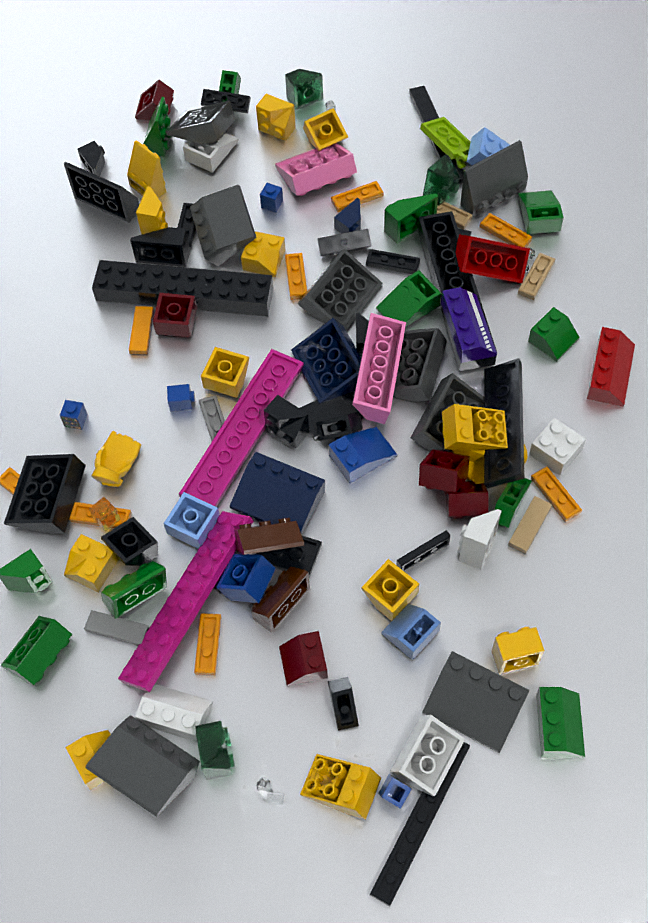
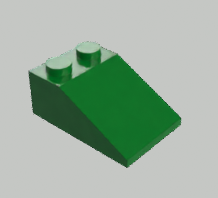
(403, 215)

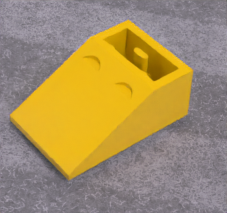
(145, 170)
(474, 428)
(341, 785)

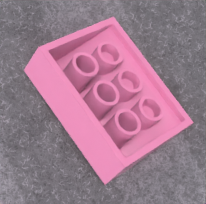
(316, 168)

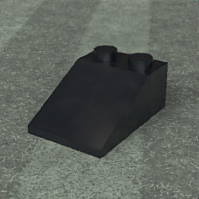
(162, 247)

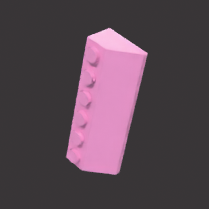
(379, 367)

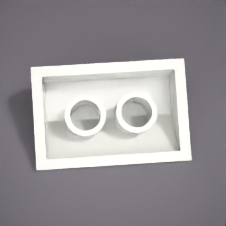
(478, 538)
(173, 711)
(427, 755)

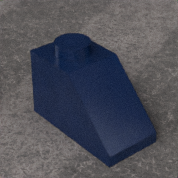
(349, 218)

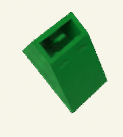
(156, 136)
(541, 212)
(411, 299)

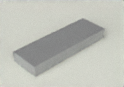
(212, 415)
(118, 628)

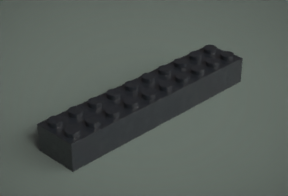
(439, 241)
(212, 288)

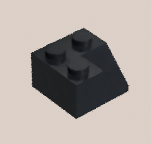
(286, 421)

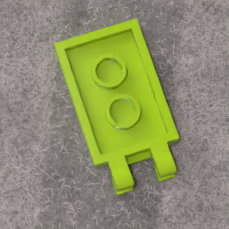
(448, 139)

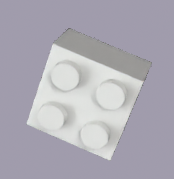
(557, 446)

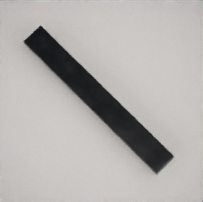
(427, 113)
(413, 836)

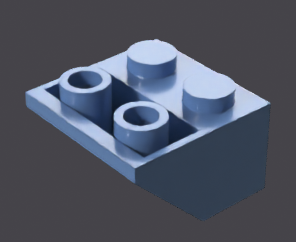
(412, 630)

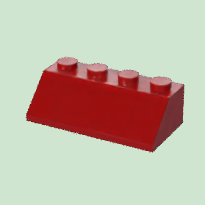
(491, 258)
(611, 367)

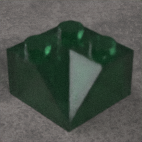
(303, 87)
(442, 179)
(213, 750)

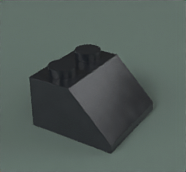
(132, 543)

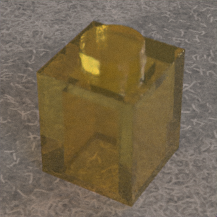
(104, 514)

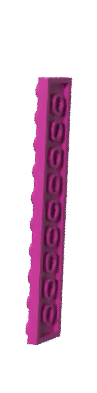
(241, 429)
(183, 603)

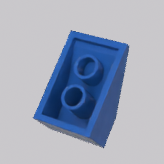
(360, 453)

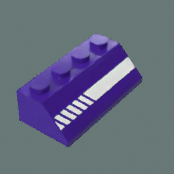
(467, 325)

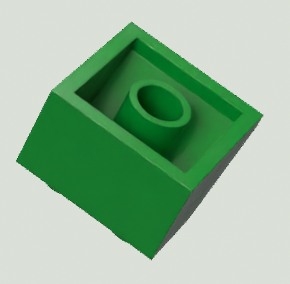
(553, 334)
(25, 574)

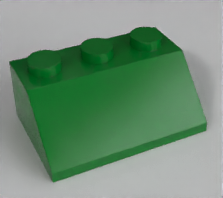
(134, 588)
(37, 650)
(560, 723)

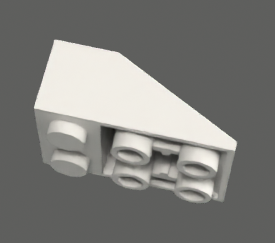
(208, 155)

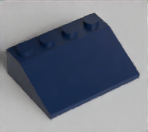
(329, 361)
(277, 491)

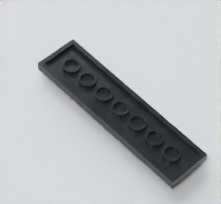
(504, 393)

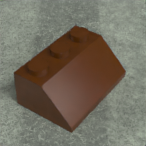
(268, 536)
(281, 598)

